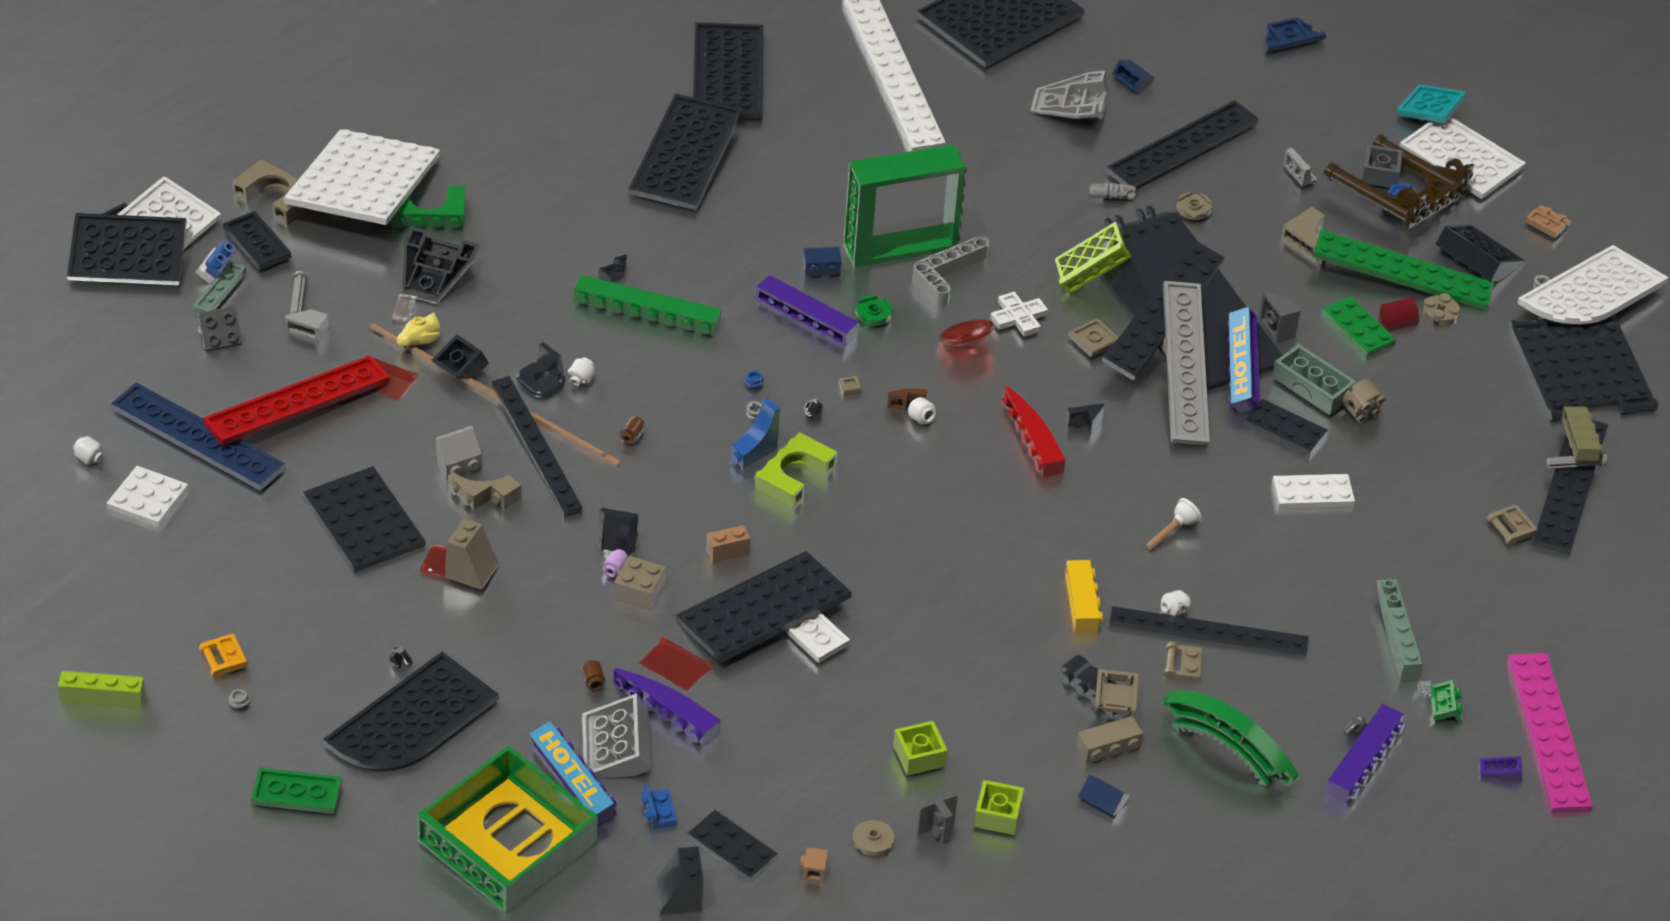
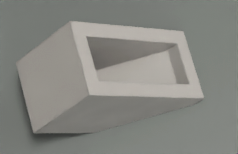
(307, 324)

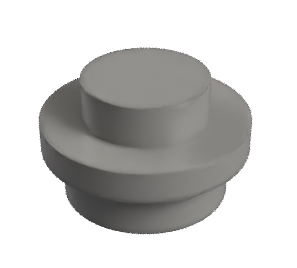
(239, 699)

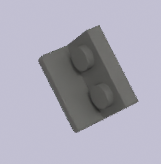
(219, 328)
(938, 817)

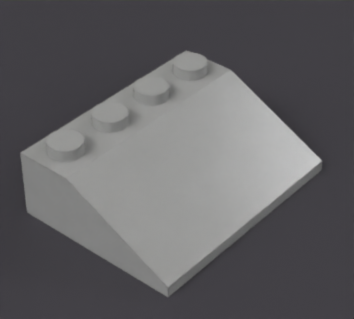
(617, 738)

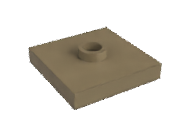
(1093, 337)

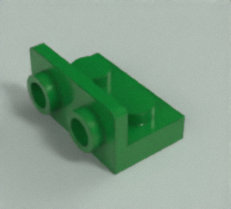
(1446, 701)

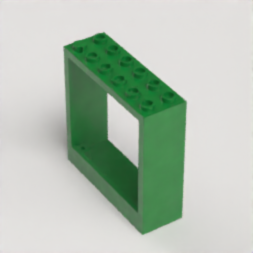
(874, 172)

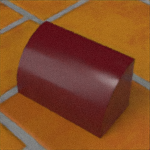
(1399, 314)

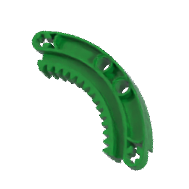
(1235, 730)

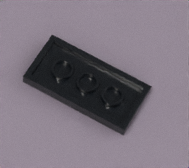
(257, 240)
(1286, 427)
(732, 846)

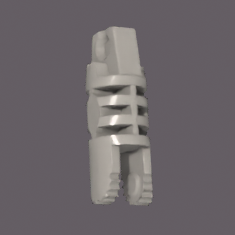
(1113, 191)

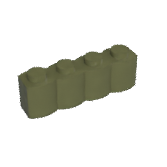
(1581, 433)

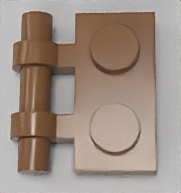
(1547, 221)

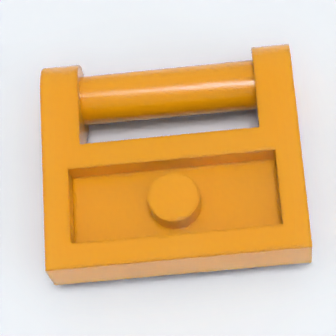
(229, 652)

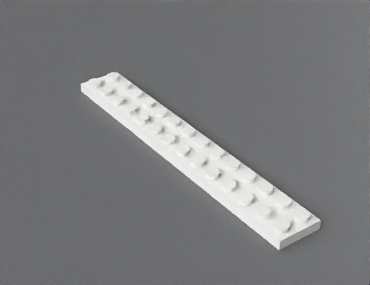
(894, 74)

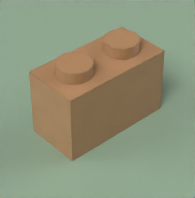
(728, 544)

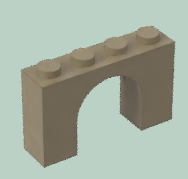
(267, 176)

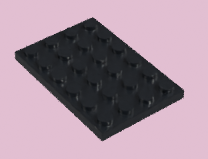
(127, 249)
(363, 519)

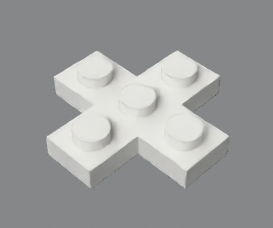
(1019, 314)

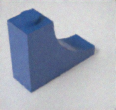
(760, 438)

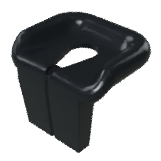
(548, 361)

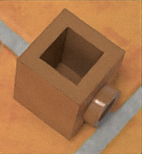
(814, 864)

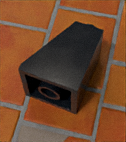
(681, 883)

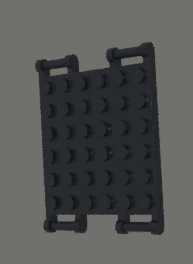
(1582, 366)

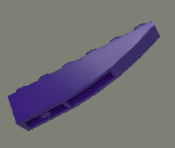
(671, 706)

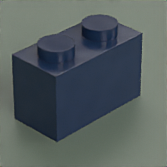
(822, 261)

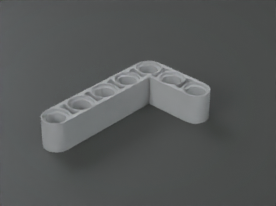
(930, 270)

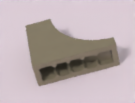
(1302, 232)

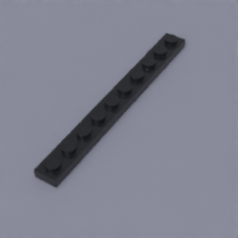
(537, 446)
(1209, 631)

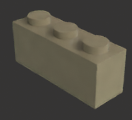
(1109, 739)

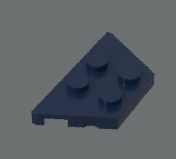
(1290, 33)

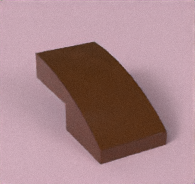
(902, 398)

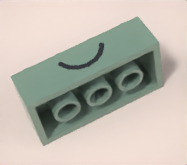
(1312, 378)

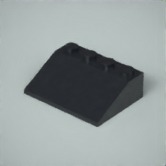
(1478, 252)

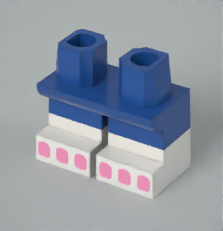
(216, 261)

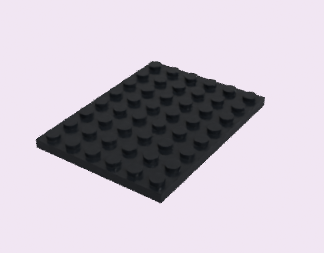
(996, 27)

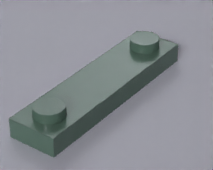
(219, 288)

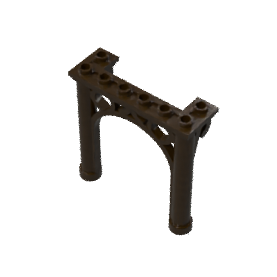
(1406, 204)

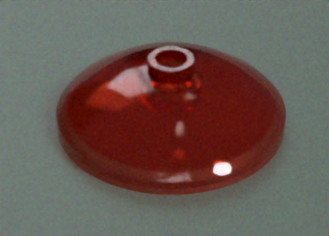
(967, 333)

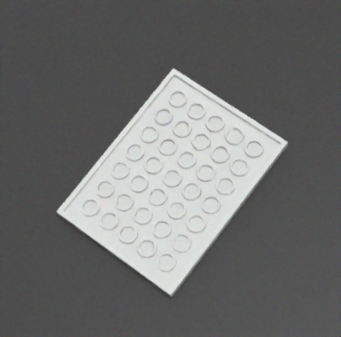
(362, 176)

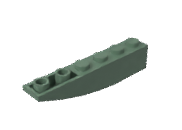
(1399, 631)

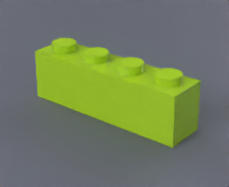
(101, 689)

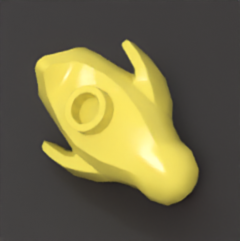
(419, 332)

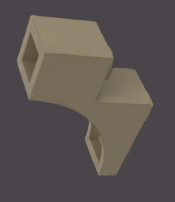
(475, 493)

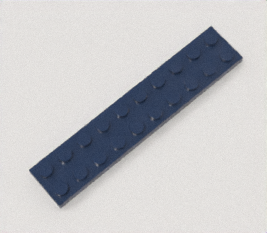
(190, 433)

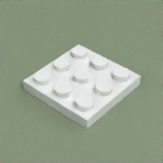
(147, 496)

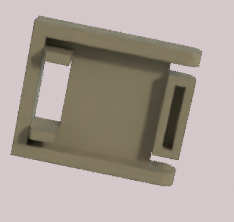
(1113, 696)

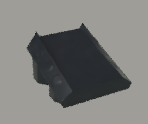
(617, 530)

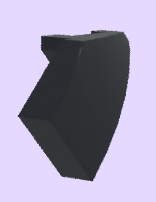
(614, 271)

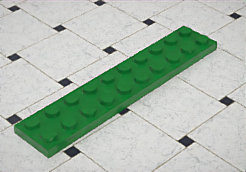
(1403, 269)

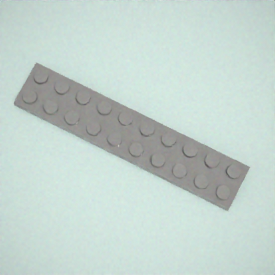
(1186, 363)

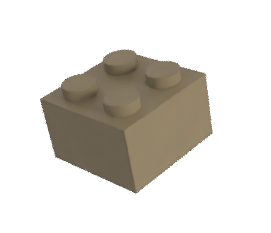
(639, 582)

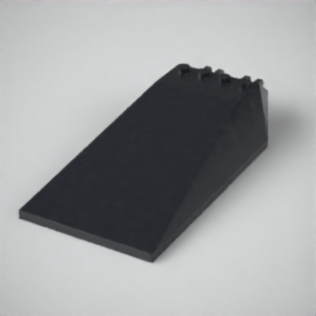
(1154, 248)

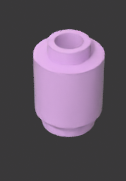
(614, 563)

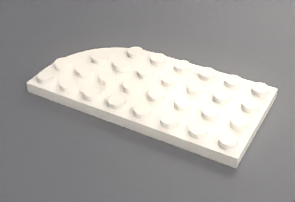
(1594, 288)

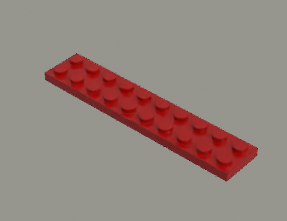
(296, 400)

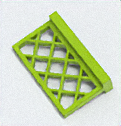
(1096, 264)

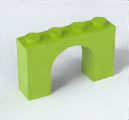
(799, 451)

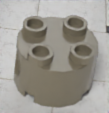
(1364, 400)

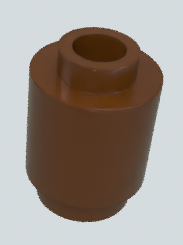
(632, 430)
(593, 675)

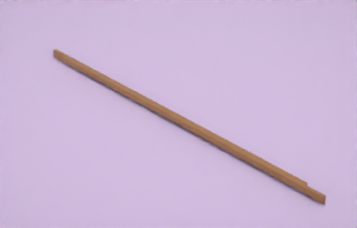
(579, 442)

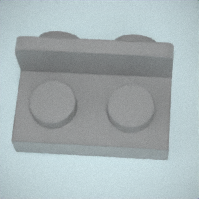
(1298, 168)

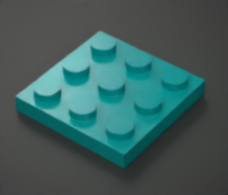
(1431, 103)

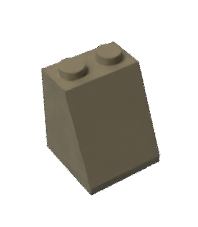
(470, 555)

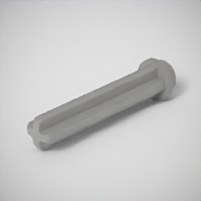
(299, 279)
(1569, 461)

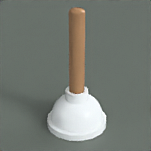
(1185, 514)

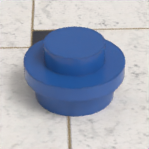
(754, 379)

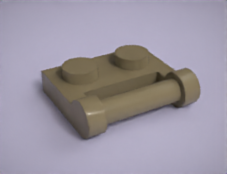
(1516, 520)
(1190, 662)

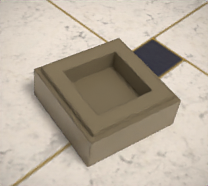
(850, 385)

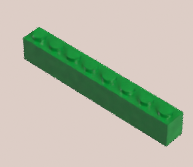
(647, 305)

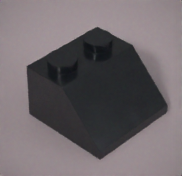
(461, 359)

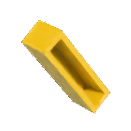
(1082, 596)

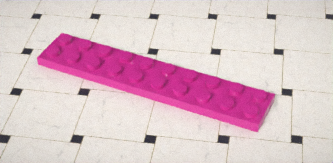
(1549, 733)

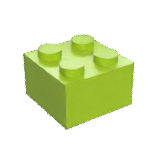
(920, 748)
(998, 807)

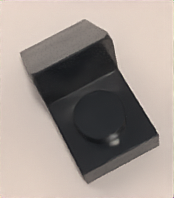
(1089, 415)

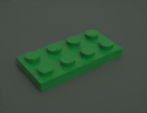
(1358, 326)
(296, 790)

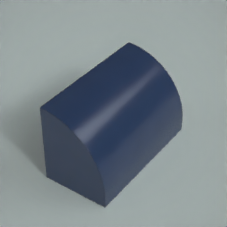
(1132, 75)
(1103, 795)

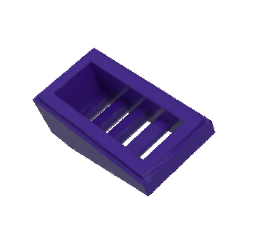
(1505, 774)

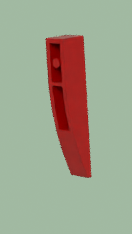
(1034, 434)

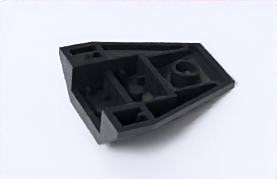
(433, 264)

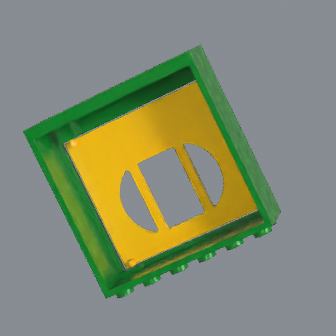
(456, 833)

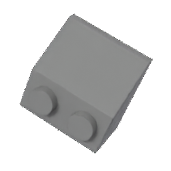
(458, 452)

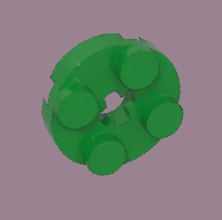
(869, 318)

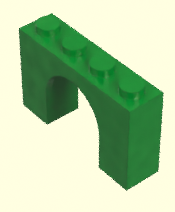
(448, 215)

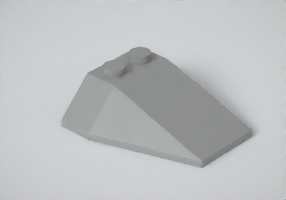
(1074, 98)

